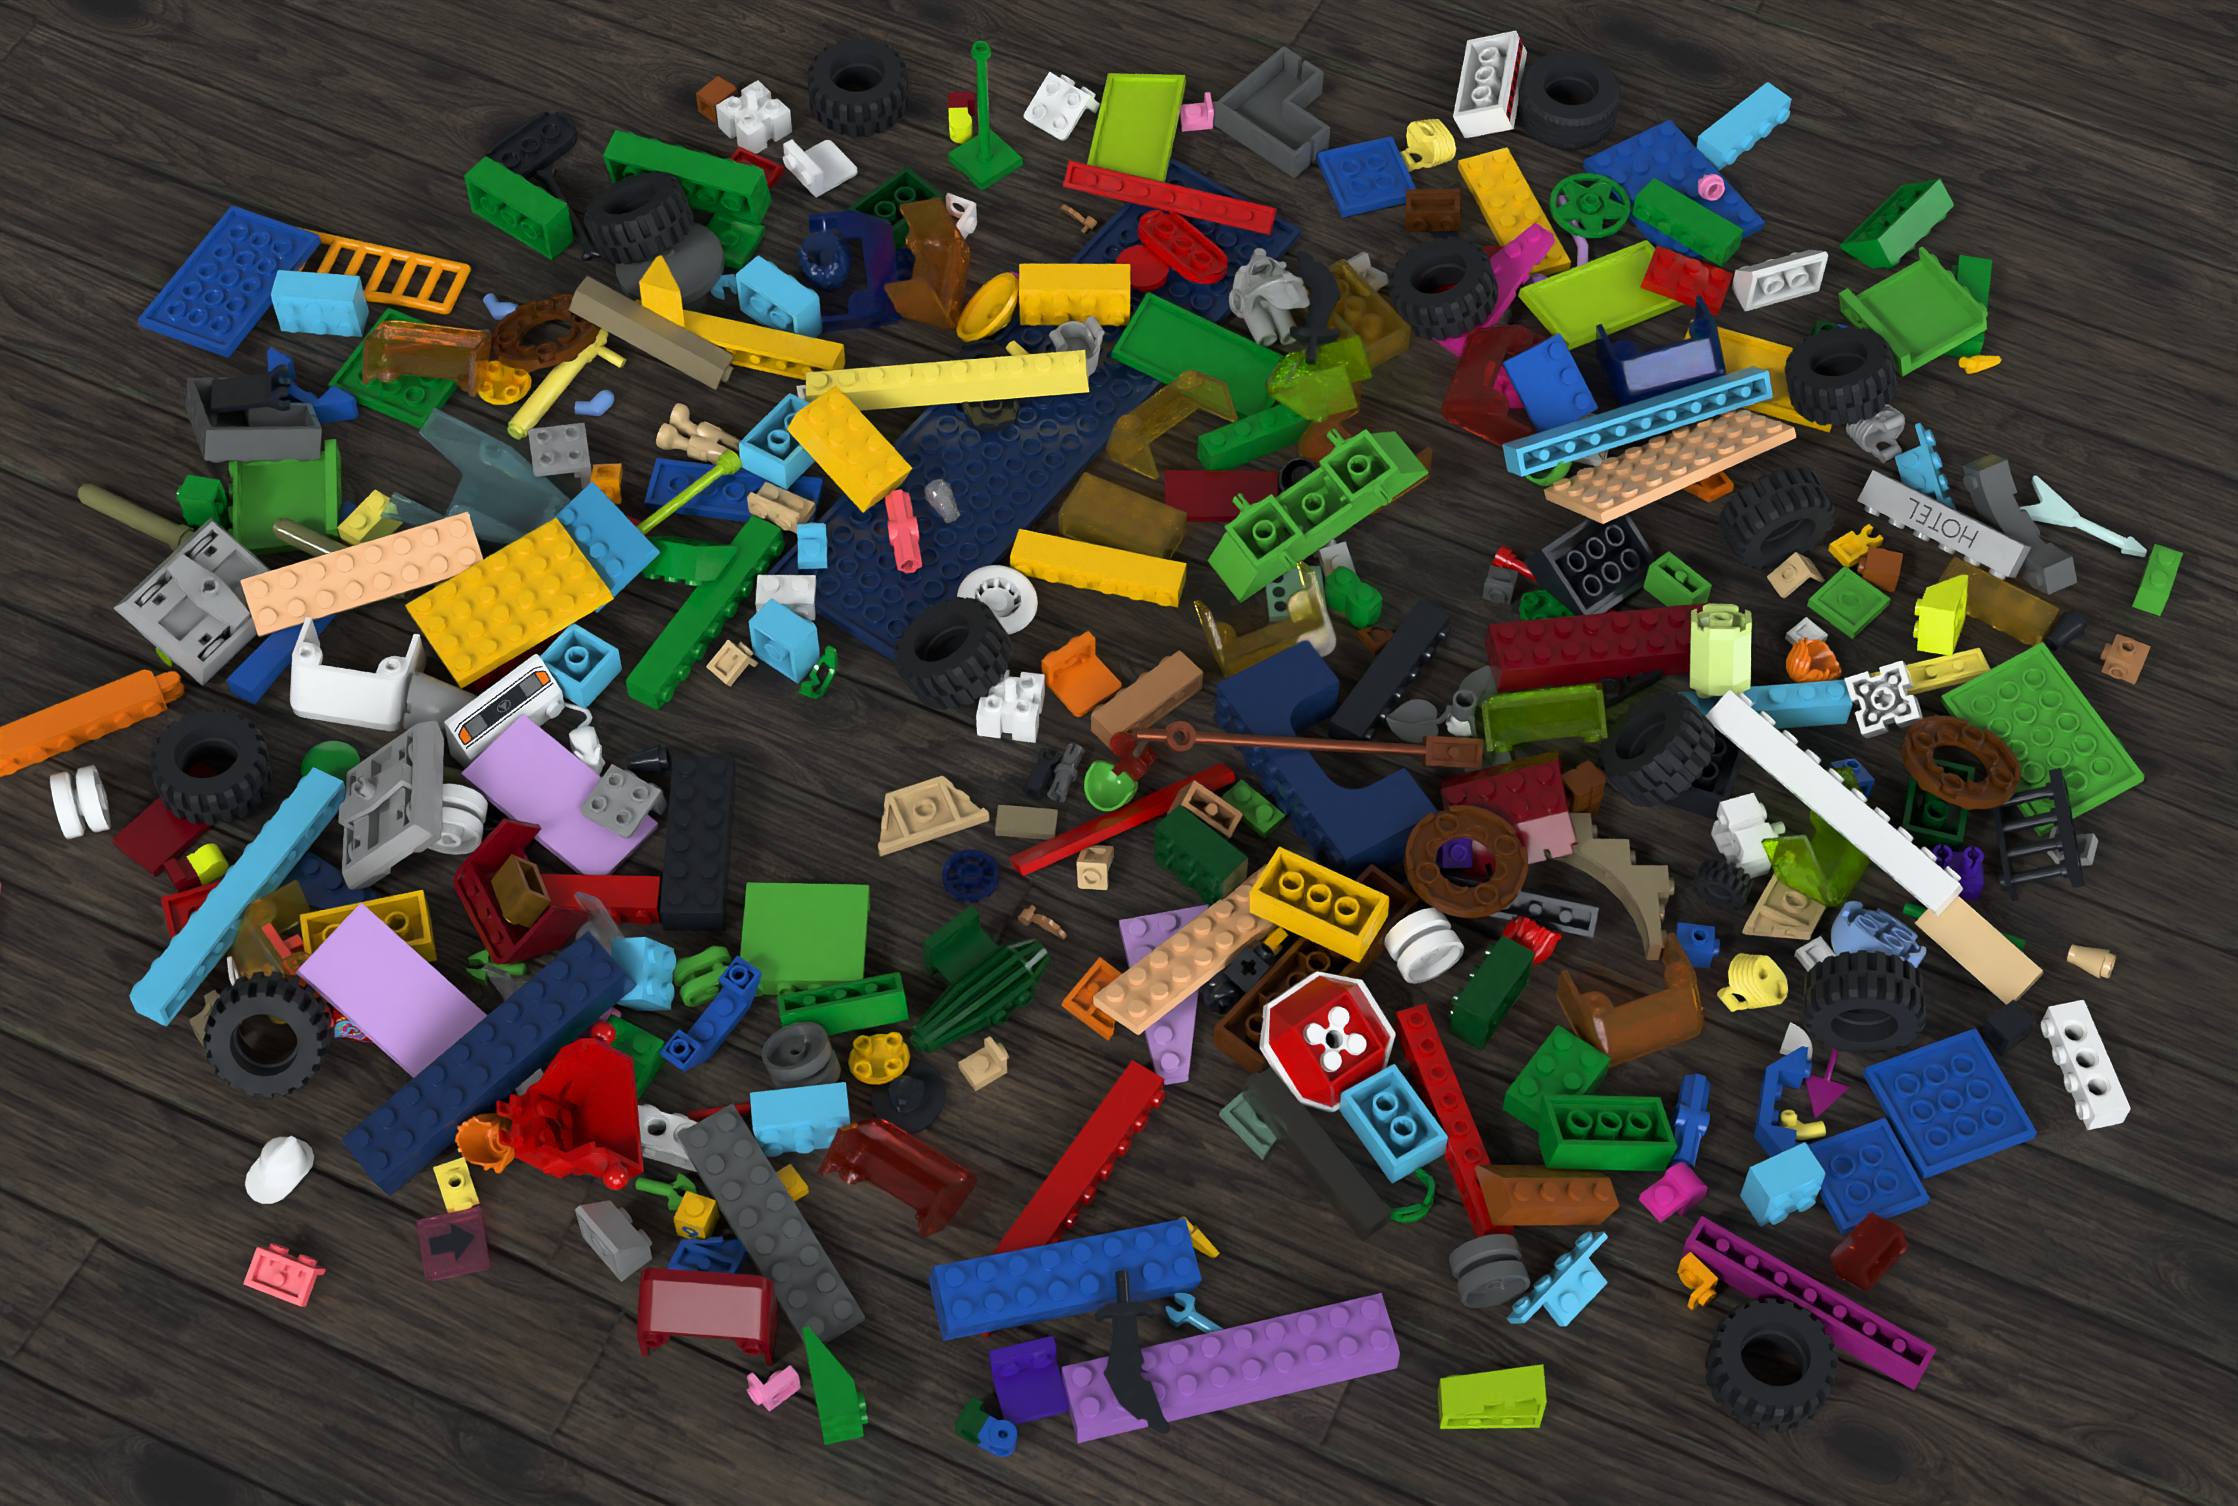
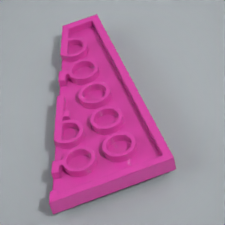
(1510, 270)

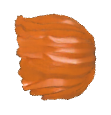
(1812, 662)
(480, 1141)

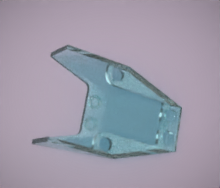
(494, 487)

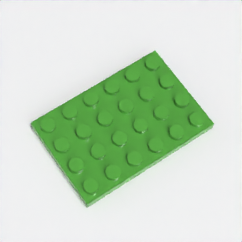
(2047, 728)

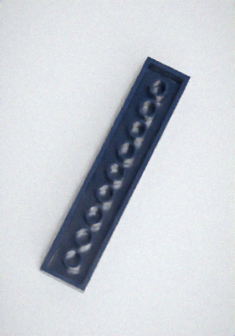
(488, 1063)

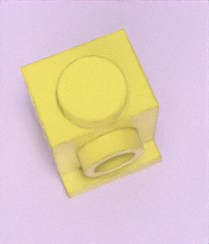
(456, 1185)

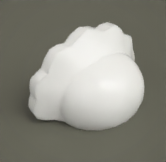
(1458, 728)

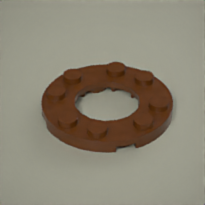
(511, 329)
(1998, 758)
(1473, 824)

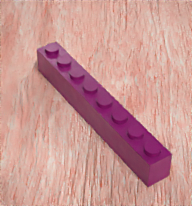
(1848, 1323)

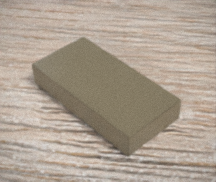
(1026, 822)

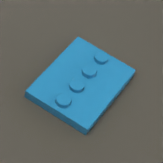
(606, 538)

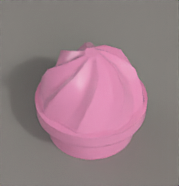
(1711, 187)

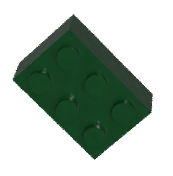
(886, 199)
(1932, 819)
(1198, 856)
(1490, 992)

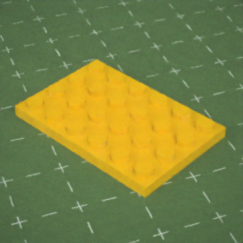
(509, 602)

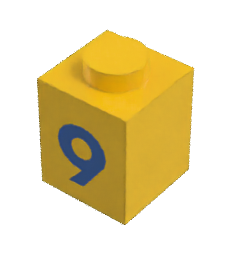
(696, 1216)

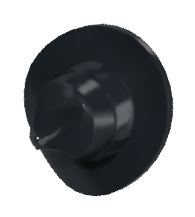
(911, 1099)

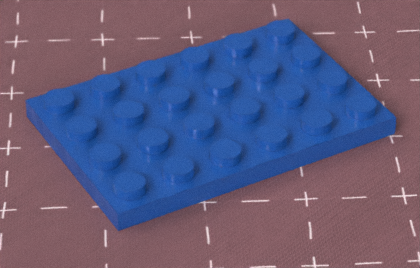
(1672, 159)
(228, 281)

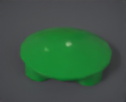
(1541, 605)
(332, 758)

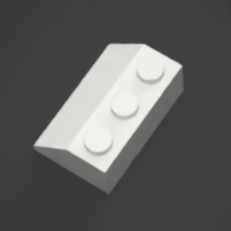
(1779, 279)

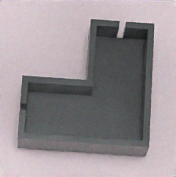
(1269, 113)
(253, 432)

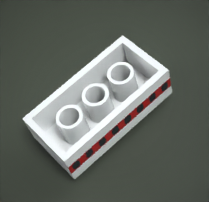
(1490, 84)

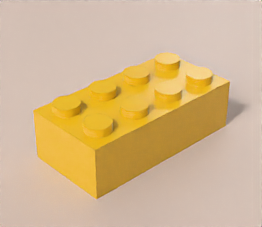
(1073, 293)
(849, 448)
(1319, 904)
(403, 913)

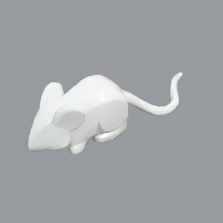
(585, 742)

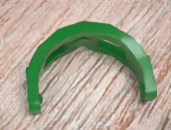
(829, 658)
(1425, 1207)

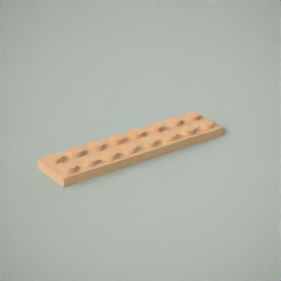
(361, 574)
(1184, 961)

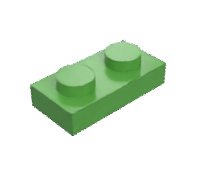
(1256, 810)

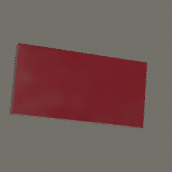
(1209, 494)
(159, 834)

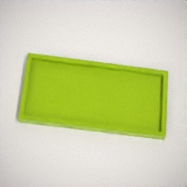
(1137, 124)
(1596, 294)

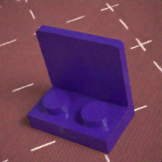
(1028, 1380)

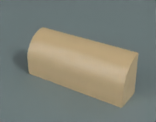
(1981, 950)

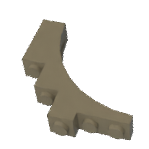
(1639, 887)

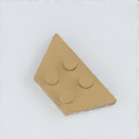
(925, 813)
(1784, 913)

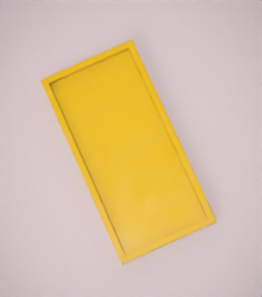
(1745, 351)

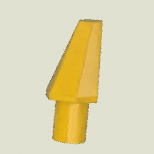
(1978, 363)
(1200, 1241)

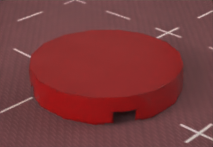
(1146, 268)

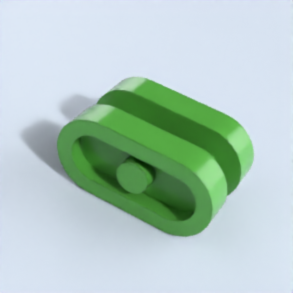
(700, 975)

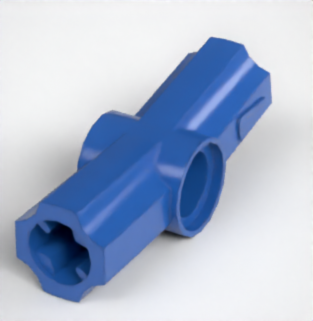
(1690, 1118)

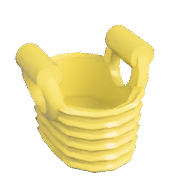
(1430, 141)
(1756, 980)

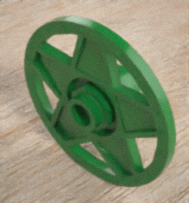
(1589, 205)

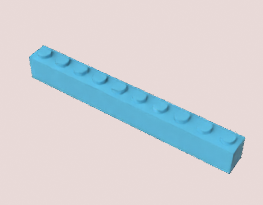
(1637, 421)
(255, 875)

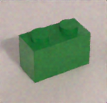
(201, 500)

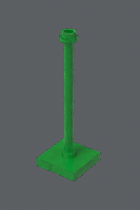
(986, 155)

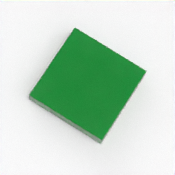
(737, 238)

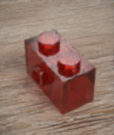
(1868, 1251)

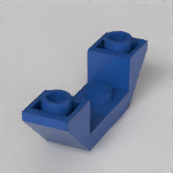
(331, 407)
(718, 1020)
(1785, 1072)

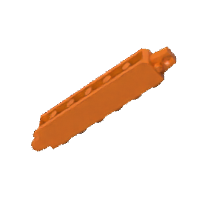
(86, 718)

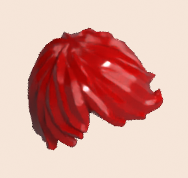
(1532, 937)

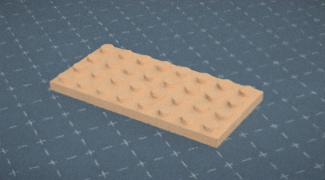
(1668, 464)

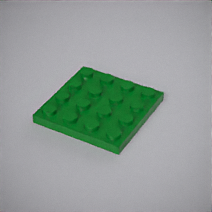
(405, 399)

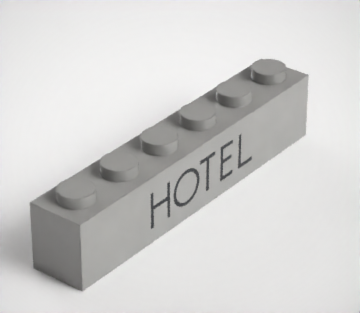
(1944, 524)

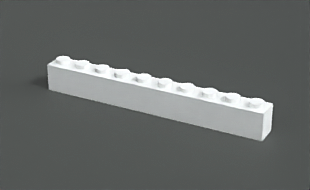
(1835, 803)

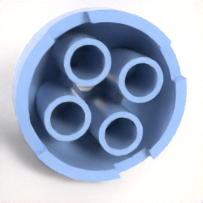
(1874, 931)

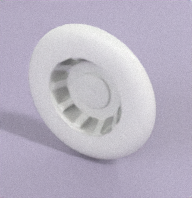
(1000, 600)

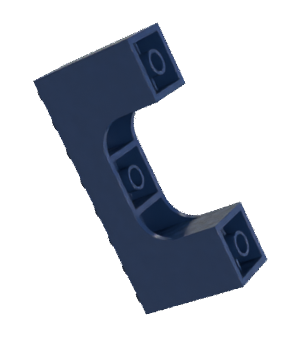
(1339, 824)

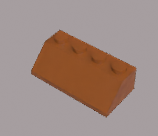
(1545, 1196)

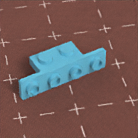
(1921, 468)
(1567, 1286)

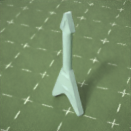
(2057, 511)

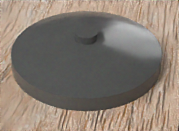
(693, 262)

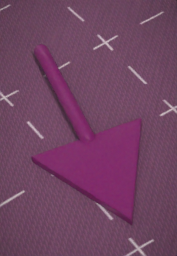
(1822, 1090)

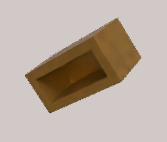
(520, 891)

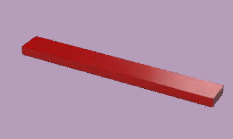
(1170, 198)
(1114, 822)

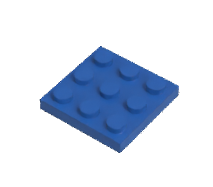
(1365, 176)
(1867, 1175)

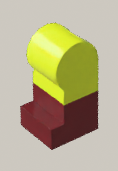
(961, 108)
(197, 868)

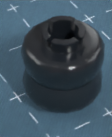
(1220, 993)

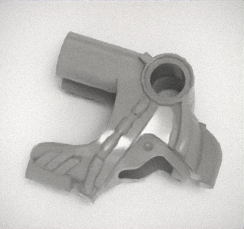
(1264, 296)

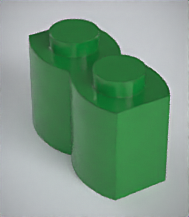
(1353, 598)

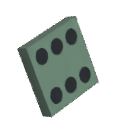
(1283, 587)

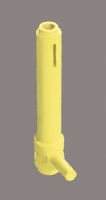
(556, 383)

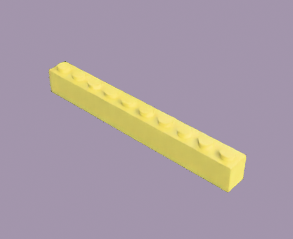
(956, 380)

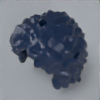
(825, 260)

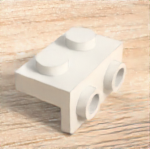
(792, 590)

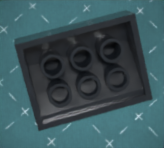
(1593, 565)

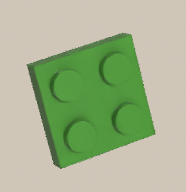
(1848, 602)

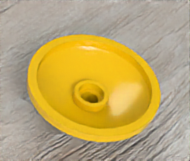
(989, 308)

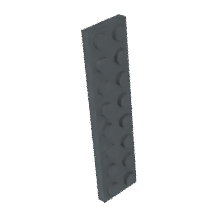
(770, 1225)

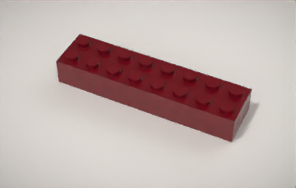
(1589, 647)

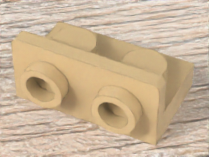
(780, 507)

